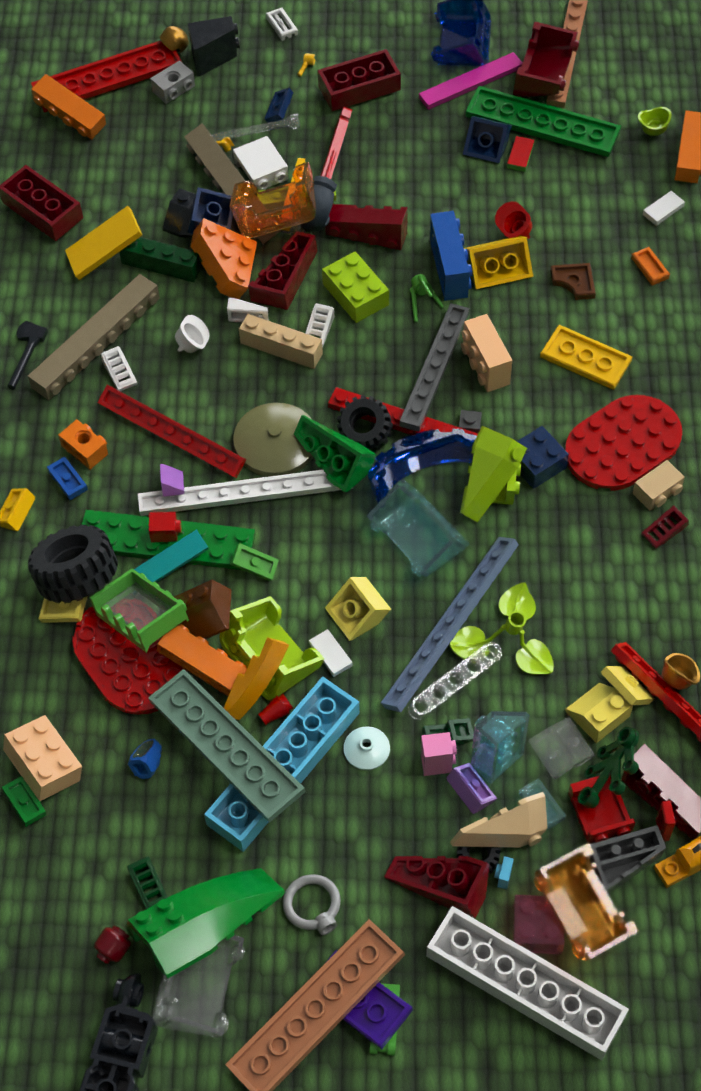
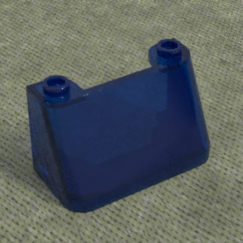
(464, 33)

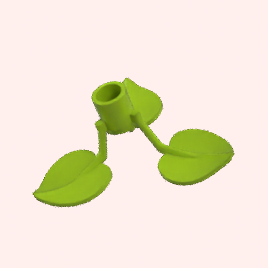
(519, 607)

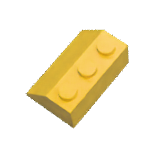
(499, 262)

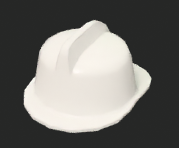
(192, 334)

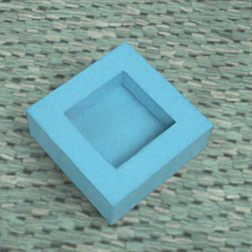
(503, 872)

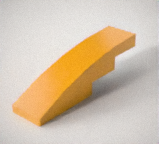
(258, 675)

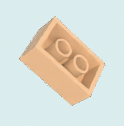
(486, 353)
(42, 758)

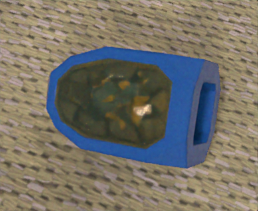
(145, 759)

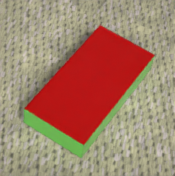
(520, 153)

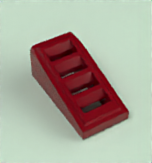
(673, 512)

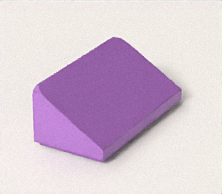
(171, 481)
(470, 787)

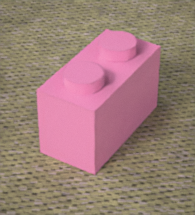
(437, 753)

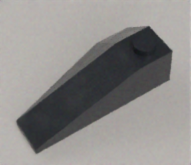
(179, 213)

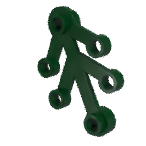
(611, 765)

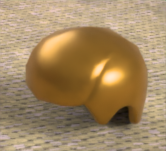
(174, 38)

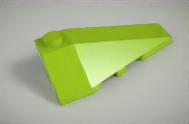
(492, 466)

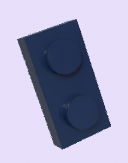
(279, 105)

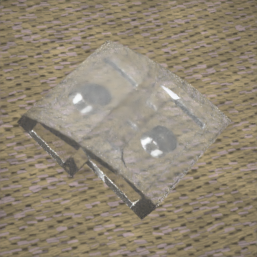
(561, 747)

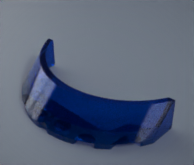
(416, 453)

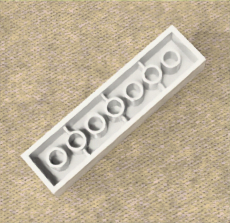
(527, 982)

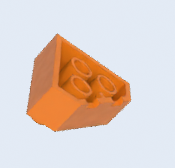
(225, 256)

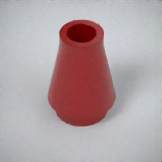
(275, 709)

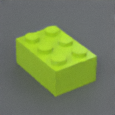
(355, 287)

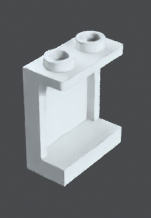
(261, 163)

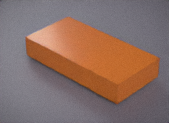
(650, 266)

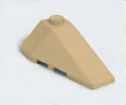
(508, 828)

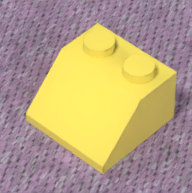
(357, 607)
(600, 711)

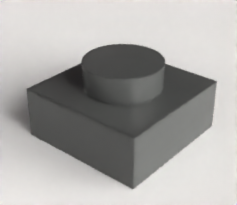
(470, 420)

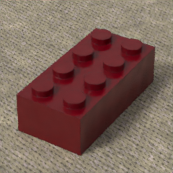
(359, 80)
(40, 202)

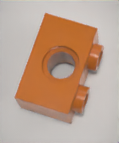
(89, 453)

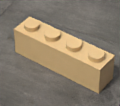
(281, 341)

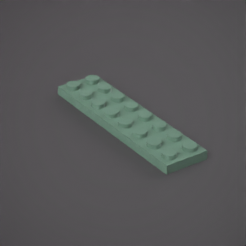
(227, 745)

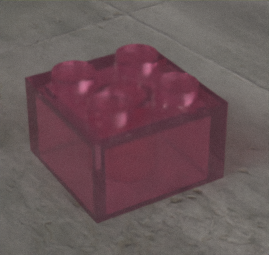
(536, 925)

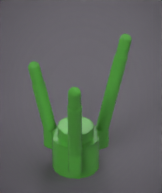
(421, 287)

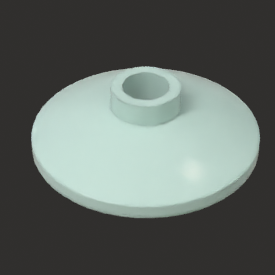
(366, 757)

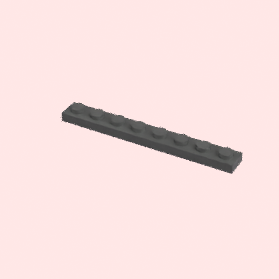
(434, 368)

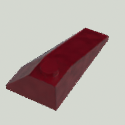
(444, 880)

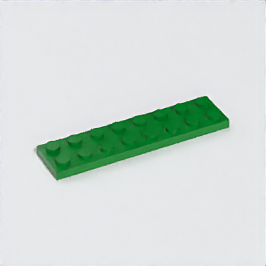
(545, 121)
(131, 537)

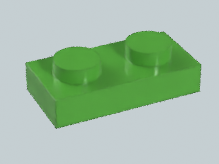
(254, 562)

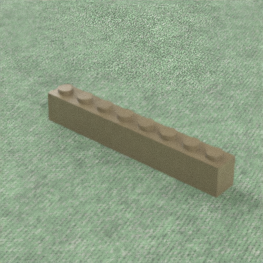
(216, 164)
(93, 337)

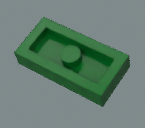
(24, 801)

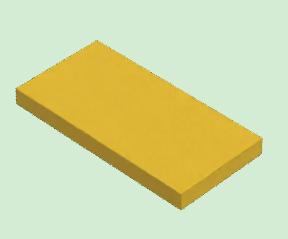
(103, 242)
(586, 357)

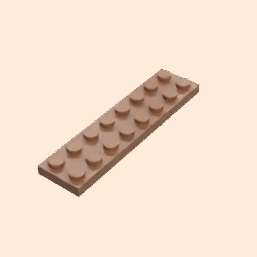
(315, 1009)

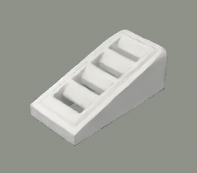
(238, 310)
(324, 314)
(113, 357)

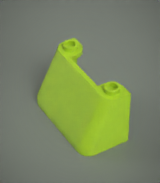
(247, 635)

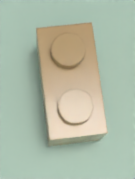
(658, 485)

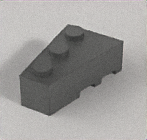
(626, 856)

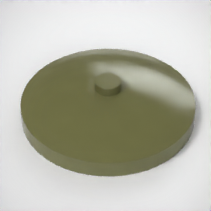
(268, 440)

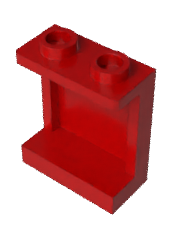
(607, 818)

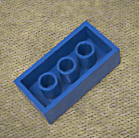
(449, 255)

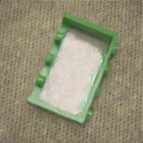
(138, 608)

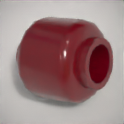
(112, 944)

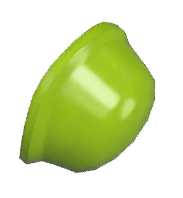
(655, 121)

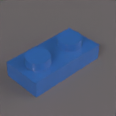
(67, 478)

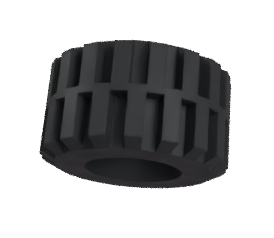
(361, 408)

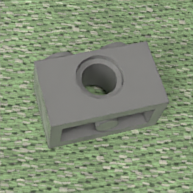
(172, 82)

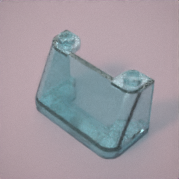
(417, 528)

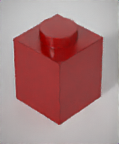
(164, 526)

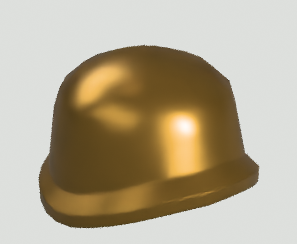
(680, 671)

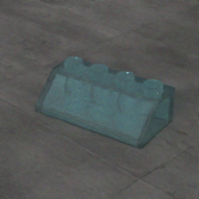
(498, 742)

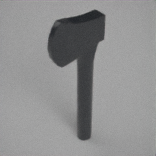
(34, 335)

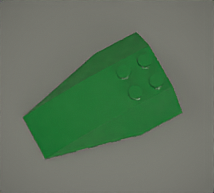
(198, 918)

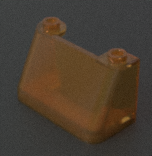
(276, 207)
(582, 904)

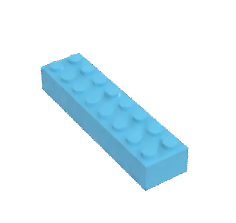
(298, 747)

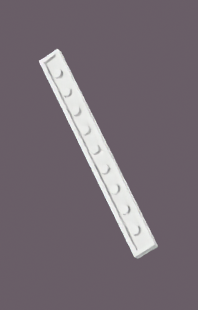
(237, 492)

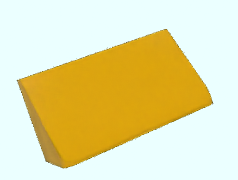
(16, 508)

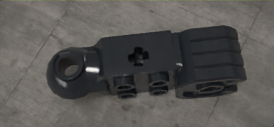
(122, 1041)

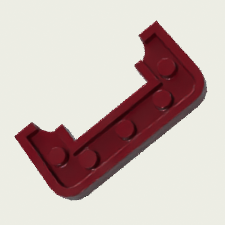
(545, 61)

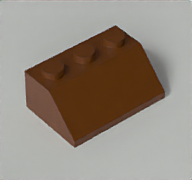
(207, 609)

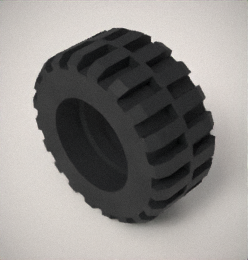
(72, 563)

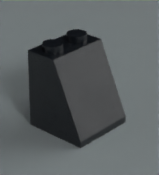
(213, 43)

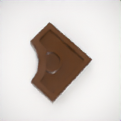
(575, 278)

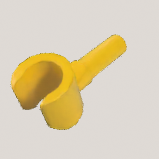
(308, 60)
(226, 143)

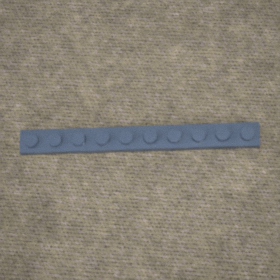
(449, 624)

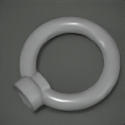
(325, 921)

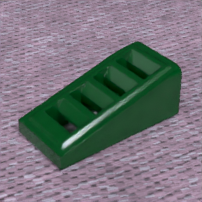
(139, 866)

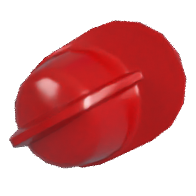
(513, 220)

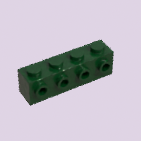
(162, 259)

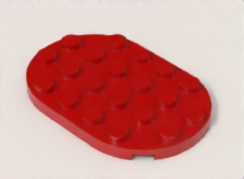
(623, 442)
(120, 667)

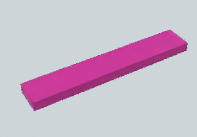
(470, 80)

